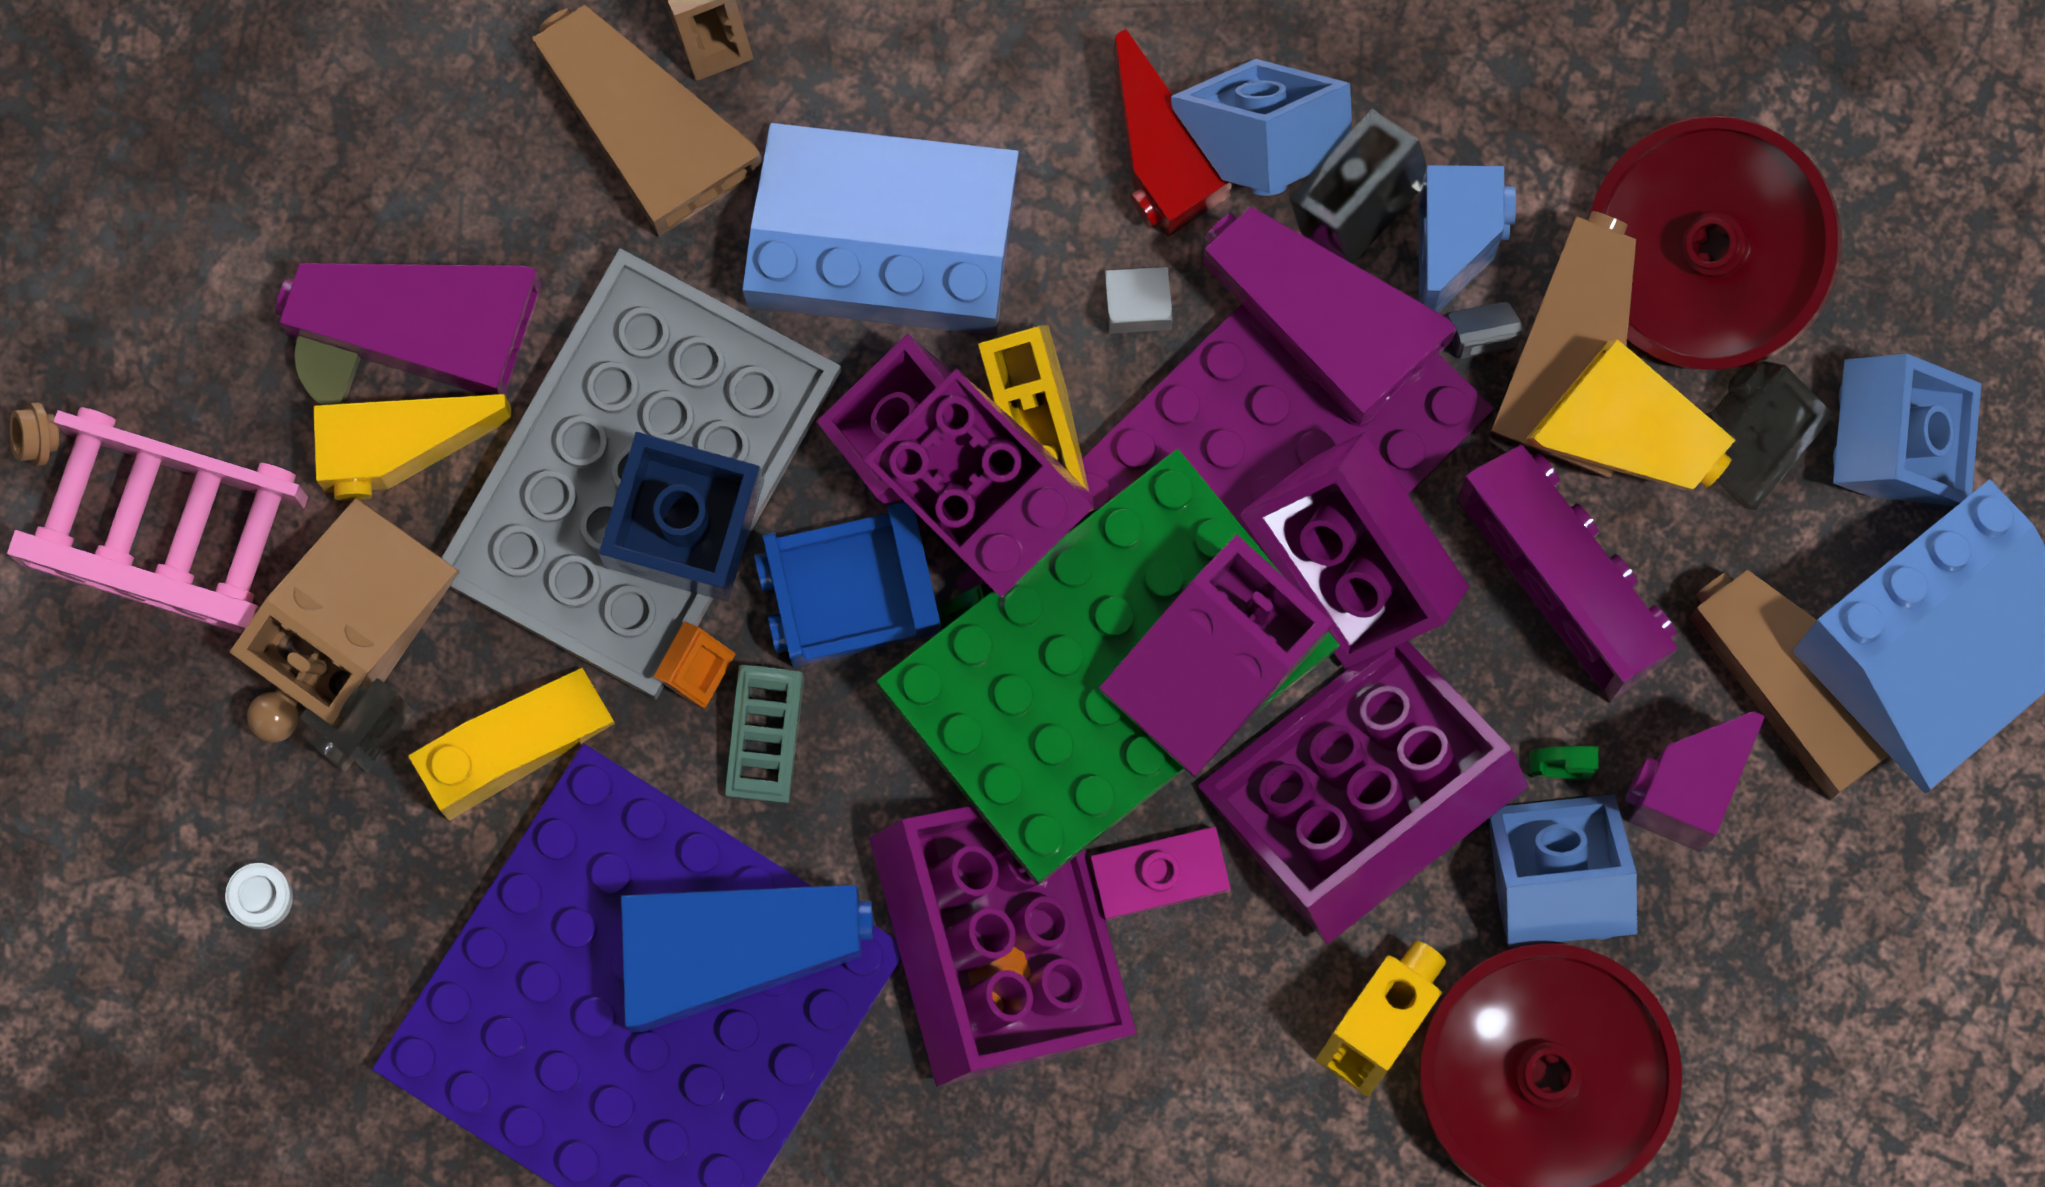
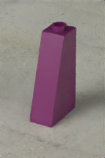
(1327, 313)
(422, 319)

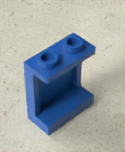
(849, 587)

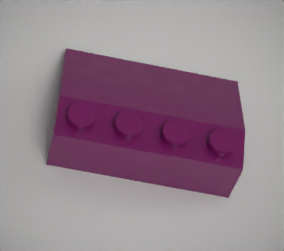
(1364, 787)
(966, 903)

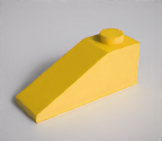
(1033, 392)
(389, 441)
(510, 742)

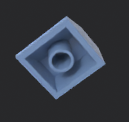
(1266, 123)
(1459, 227)
(1906, 430)
(1563, 871)

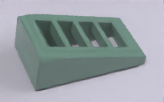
(768, 679)

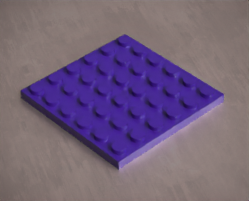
(529, 1007)

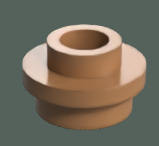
(33, 434)

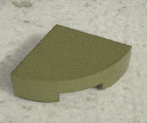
(325, 370)

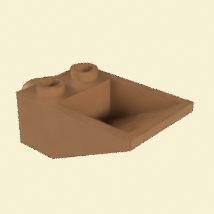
(353, 607)

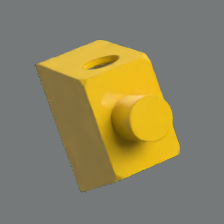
(1373, 1029)

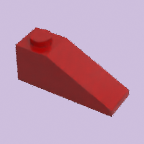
(1166, 164)

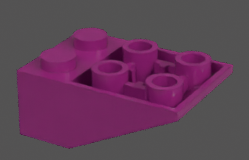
(980, 481)
(1216, 655)

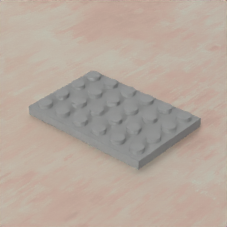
(647, 362)

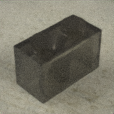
(1360, 187)

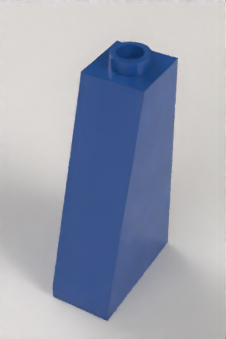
(725, 945)

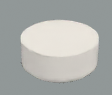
(259, 896)

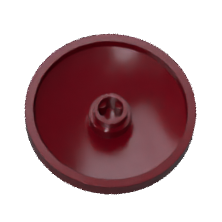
(1728, 241)
(1550, 1070)

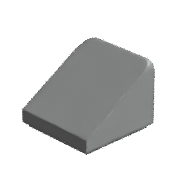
(1138, 300)
(1485, 330)

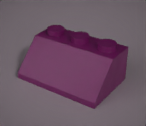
(1357, 550)

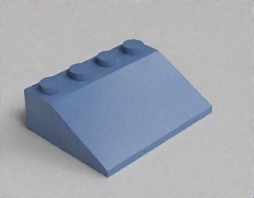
(881, 229)
(1941, 638)

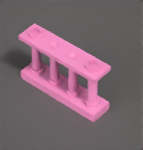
(111, 565)

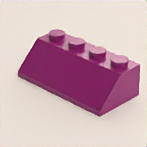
(1567, 571)

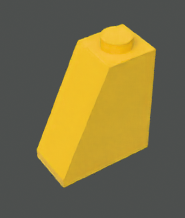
(1634, 423)

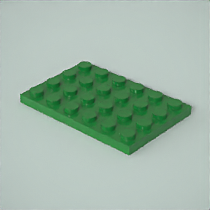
(1015, 680)

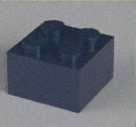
(681, 516)

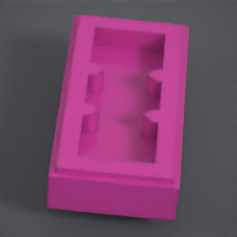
(1160, 873)

